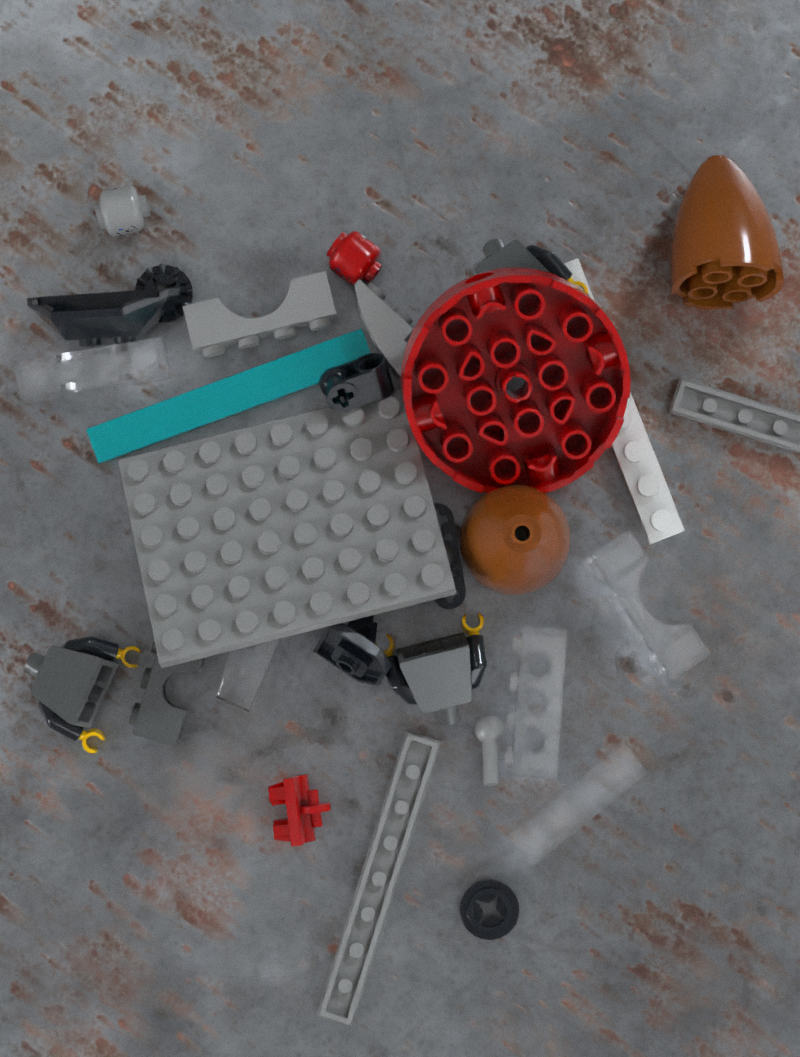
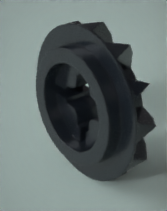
(167, 276)
(492, 927)

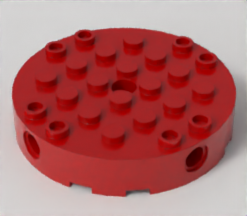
(524, 328)

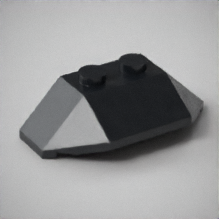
(104, 314)

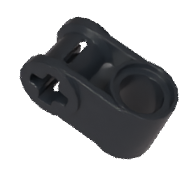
(359, 382)

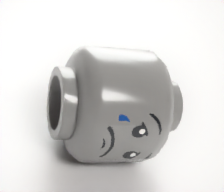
(122, 210)

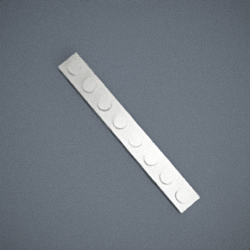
(640, 465)

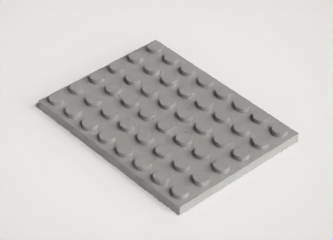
(284, 529)

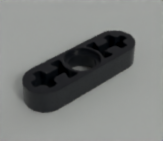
(449, 527)

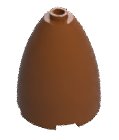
(723, 241)
(498, 556)

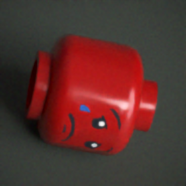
(354, 258)

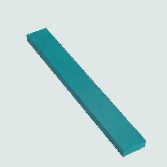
(223, 398)

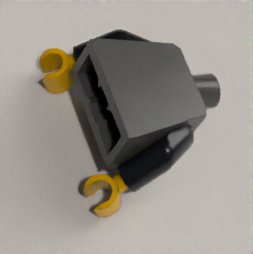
(518, 255)
(439, 671)
(74, 683)

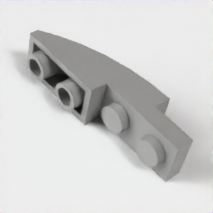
(386, 327)

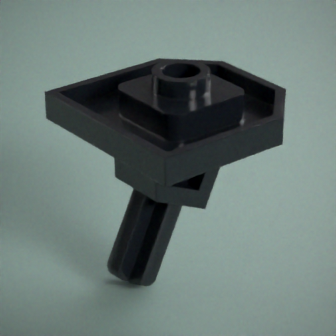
(354, 650)

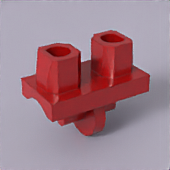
(302, 810)

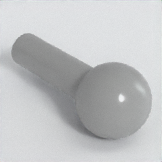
(489, 731)

